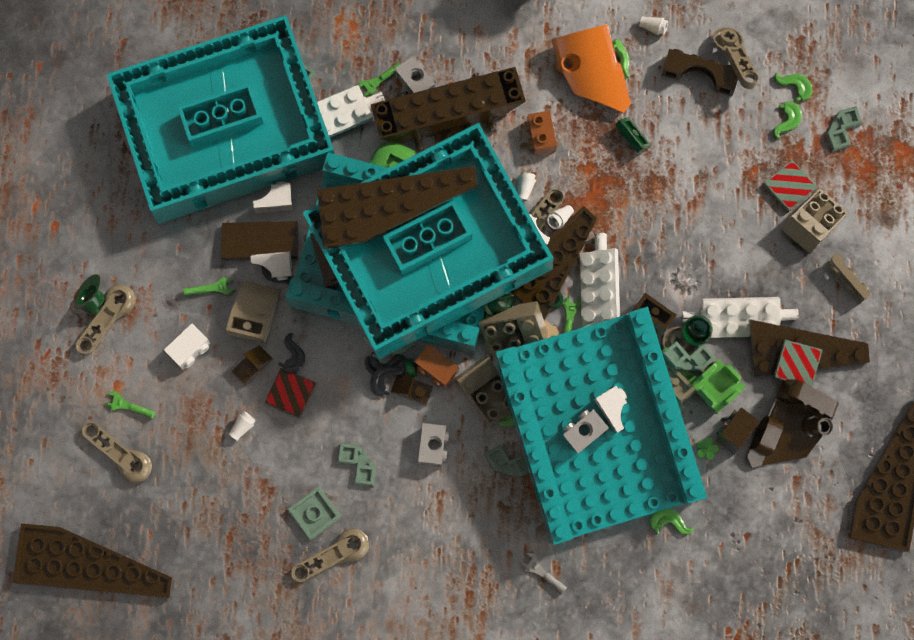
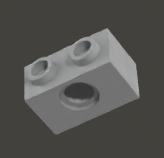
(413, 68)
(431, 433)
(575, 439)

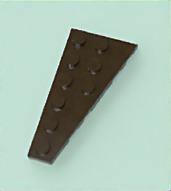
(565, 248)
(769, 338)

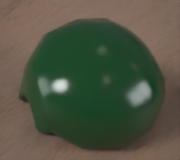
(697, 330)

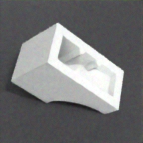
(276, 200)
(277, 263)
(611, 405)

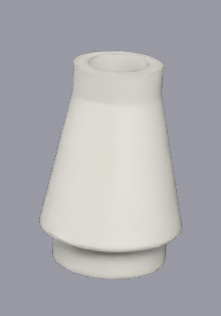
(654, 25)
(525, 184)
(559, 217)
(242, 424)

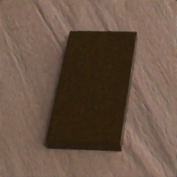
(252, 238)

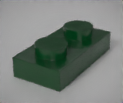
(634, 136)

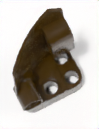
(792, 424)

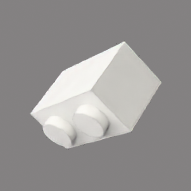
(187, 347)

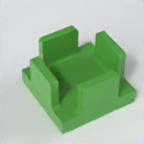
(718, 385)

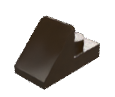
(252, 364)
(412, 389)

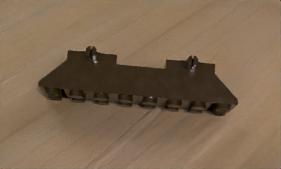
(448, 106)

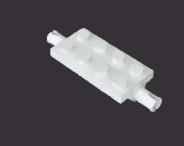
(347, 110)
(599, 283)
(731, 315)

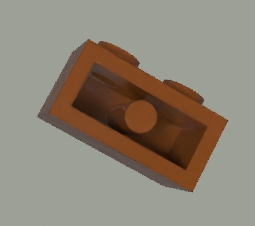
(541, 133)
(436, 366)

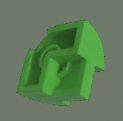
(391, 154)

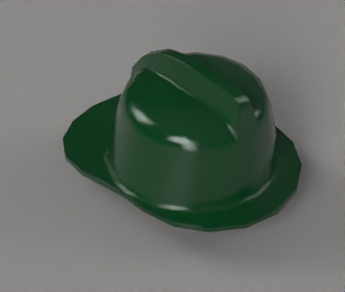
(90, 296)
(499, 304)

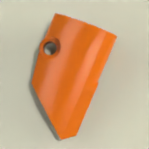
(592, 67)

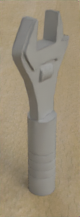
(535, 567)

